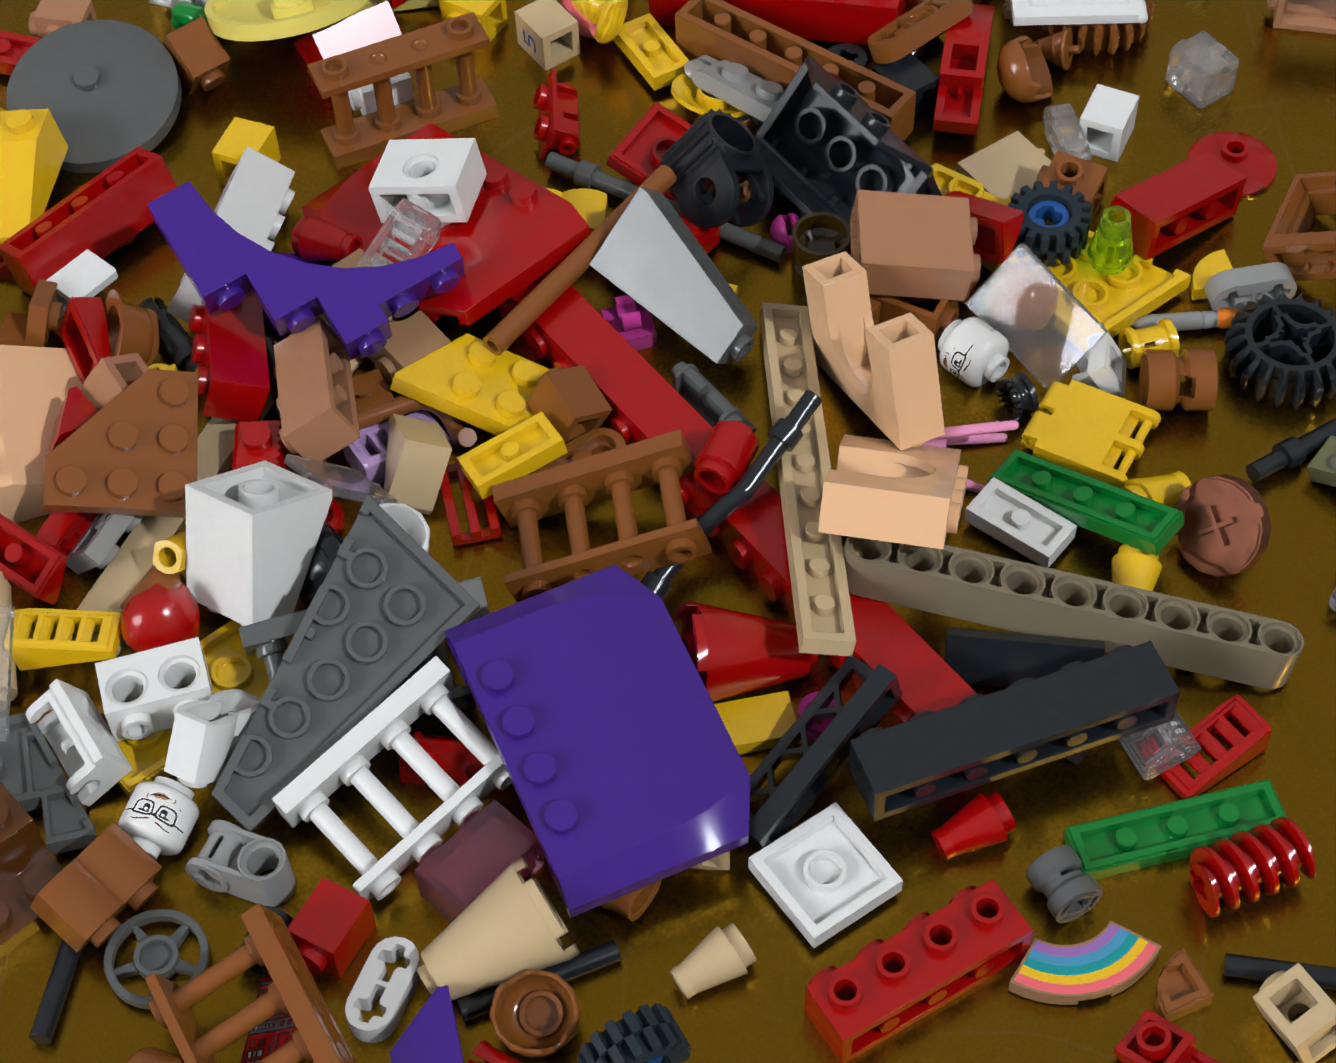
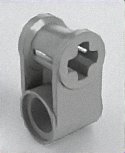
(236, 859)

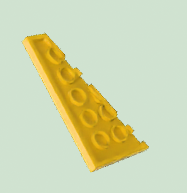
(1110, 298)

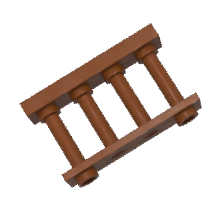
(449, 109)
(595, 479)
(290, 991)

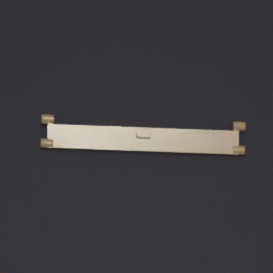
(137, 551)

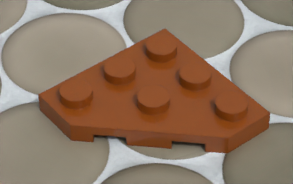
(130, 452)

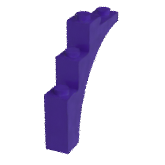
(294, 292)

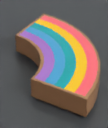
(1084, 969)

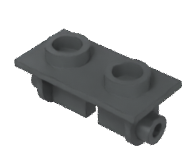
(705, 396)

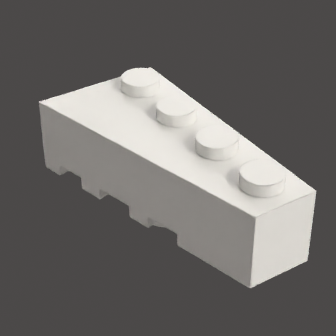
(252, 206)

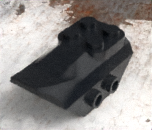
(830, 144)

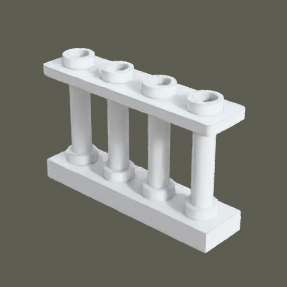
(349, 764)

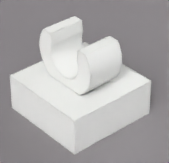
(1104, 367)

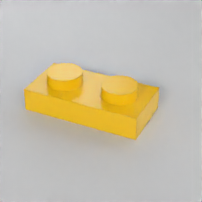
(651, 51)
(512, 454)

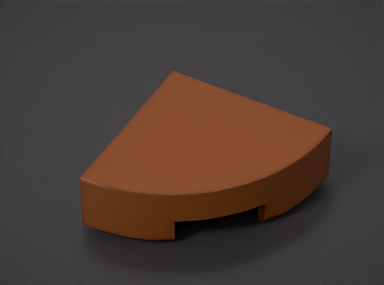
(1181, 988)

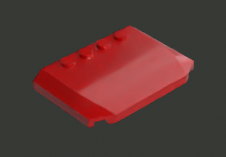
(505, 245)

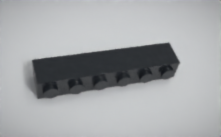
(1012, 729)

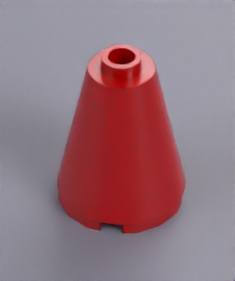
(740, 649)

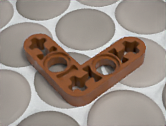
(916, 27)

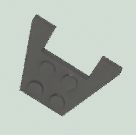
(38, 782)

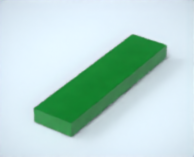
(1092, 502)
(1170, 829)

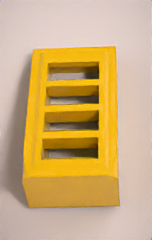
(37, 626)

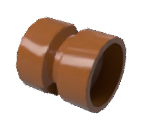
(1161, 383)

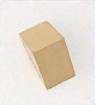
(415, 461)

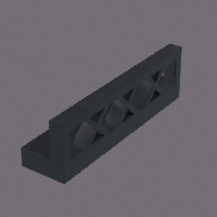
(826, 756)

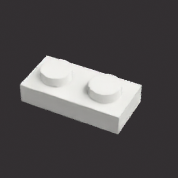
(1020, 522)

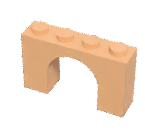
(881, 367)
(893, 493)

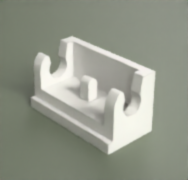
(79, 741)

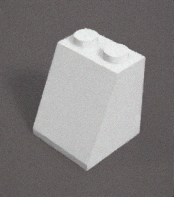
(252, 540)

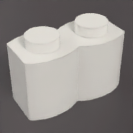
(207, 735)

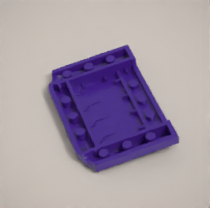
(605, 735)

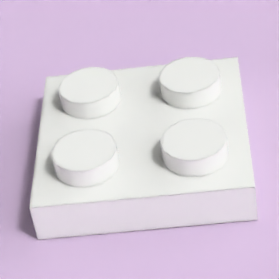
(825, 874)

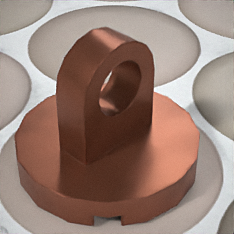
(1223, 525)

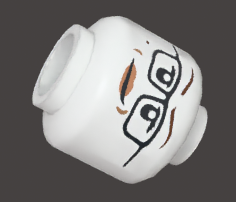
(973, 351)
(160, 816)

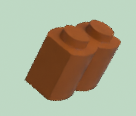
(96, 888)

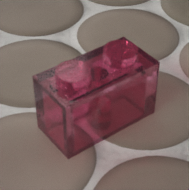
(474, 857)

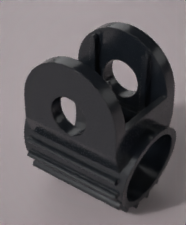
(708, 167)

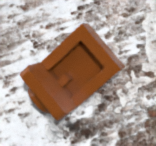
(42, 317)

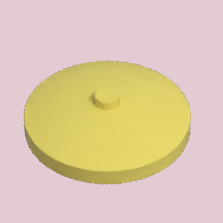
(275, 18)

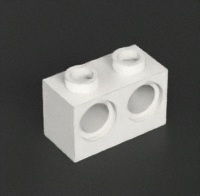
(154, 682)

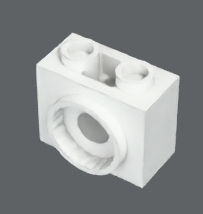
(431, 173)

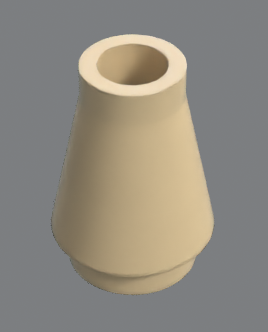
(714, 961)

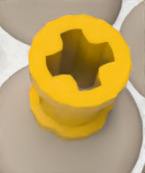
(1132, 341)

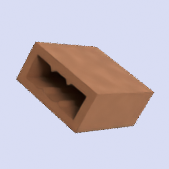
(915, 244)

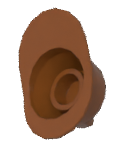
(131, 328)

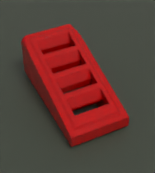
(85, 333)
(1240, 728)

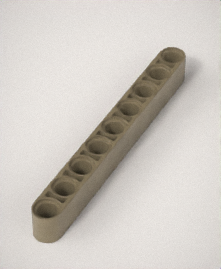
(1076, 606)

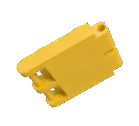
(1089, 431)

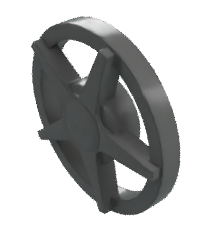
(154, 953)

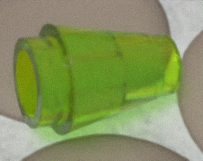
(1112, 242)

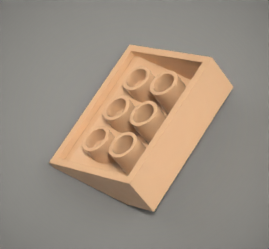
(30, 399)

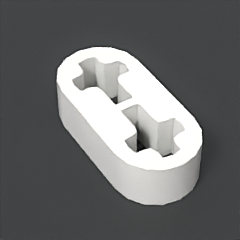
(373, 983)

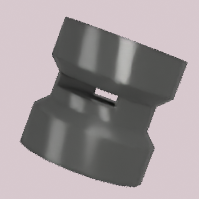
(1064, 884)

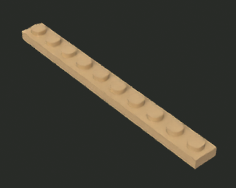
(814, 557)

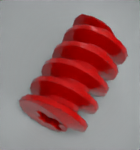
(1250, 861)

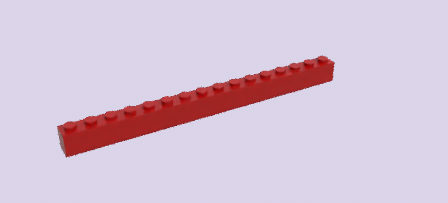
(754, 535)

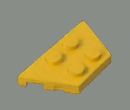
(472, 384)

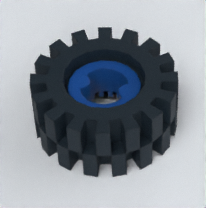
(1066, 211)
(639, 1037)

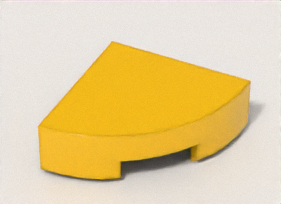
(1205, 269)

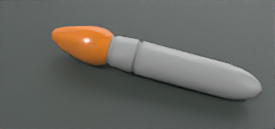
(1191, 320)

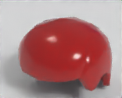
(160, 618)

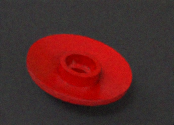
(1243, 154)

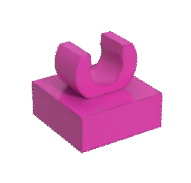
(631, 322)

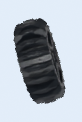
(1284, 362)

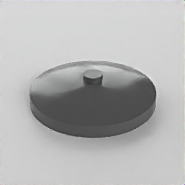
(104, 87)

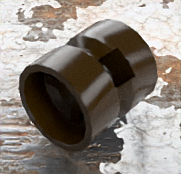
(816, 238)

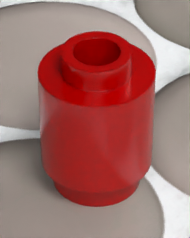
(725, 456)

